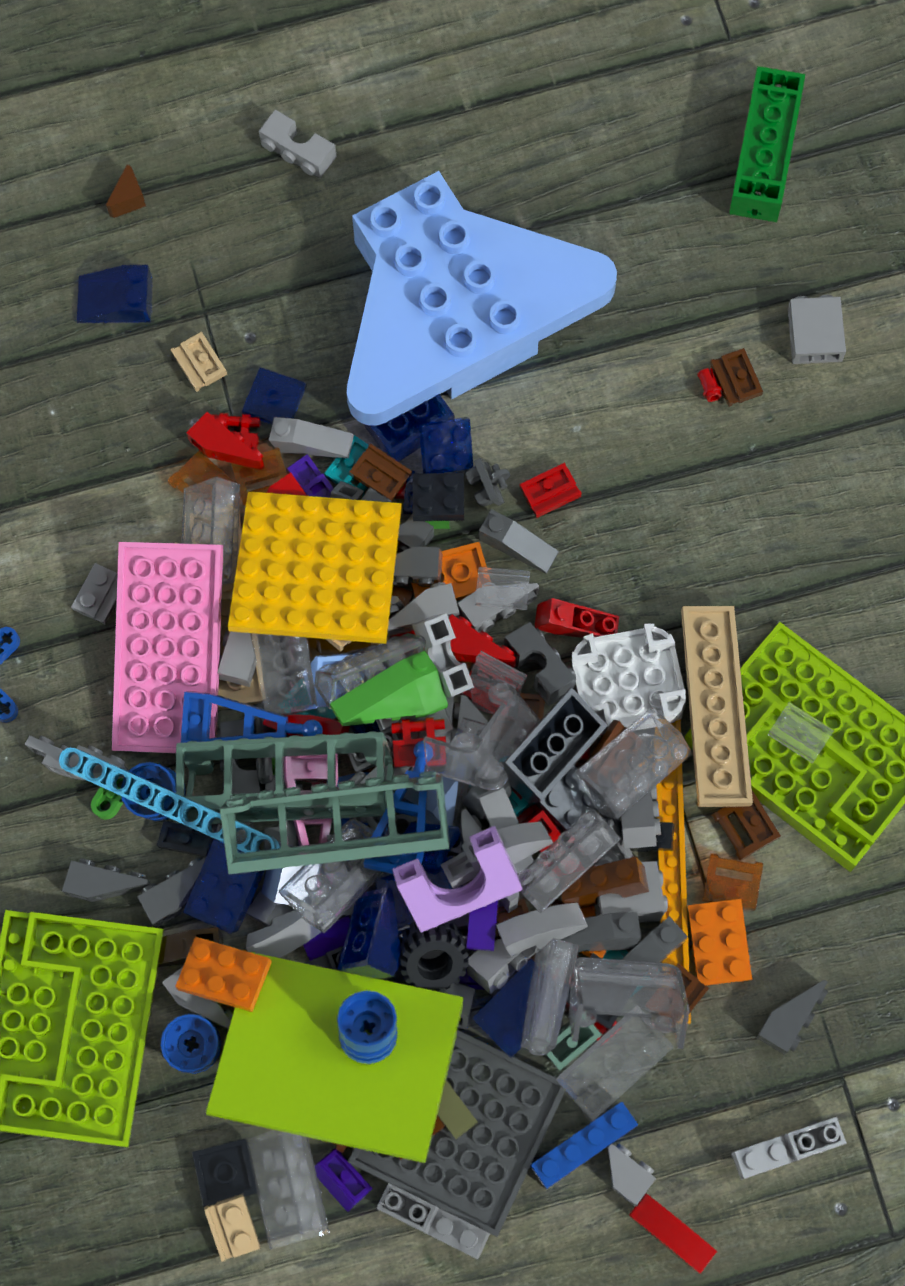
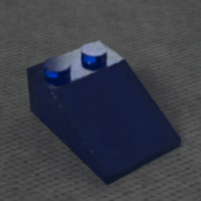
(115, 295)
(372, 937)
(506, 1011)

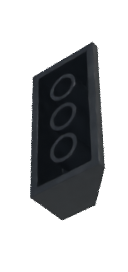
(553, 747)

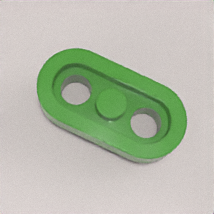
(105, 797)

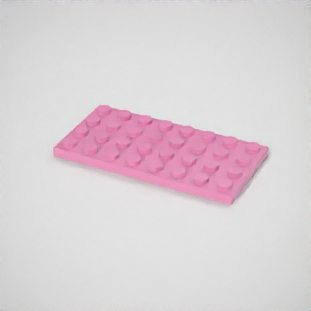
(164, 640)

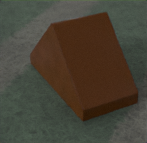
(126, 195)

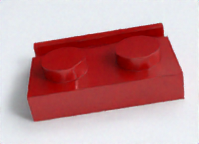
(550, 490)

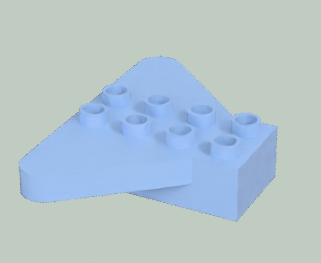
(457, 298)

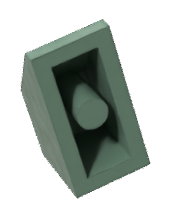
(566, 1049)

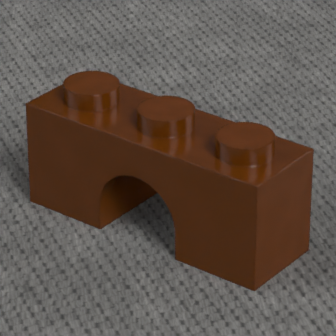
(619, 877)

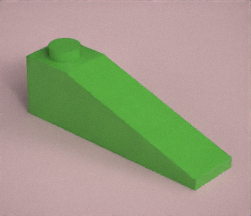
(399, 691)

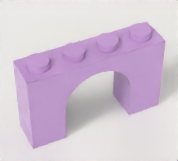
(435, 905)

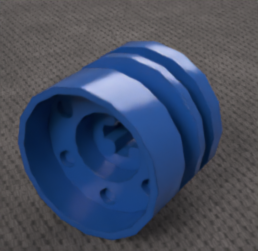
(159, 775)
(367, 1012)
(177, 1052)

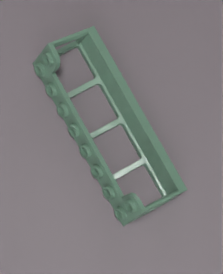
(199, 758)
(339, 849)

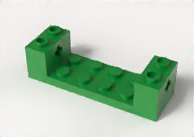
(767, 144)

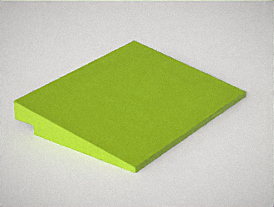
(859, 774)
(73, 1024)
(292, 1076)

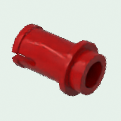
(711, 389)

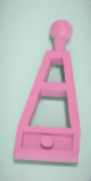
(308, 768)

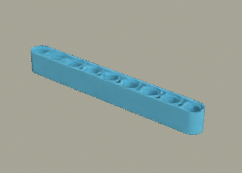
(157, 797)

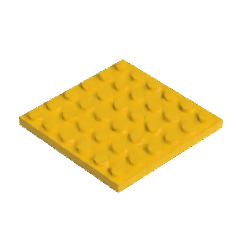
(315, 567)

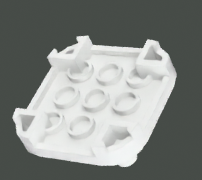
(629, 674)

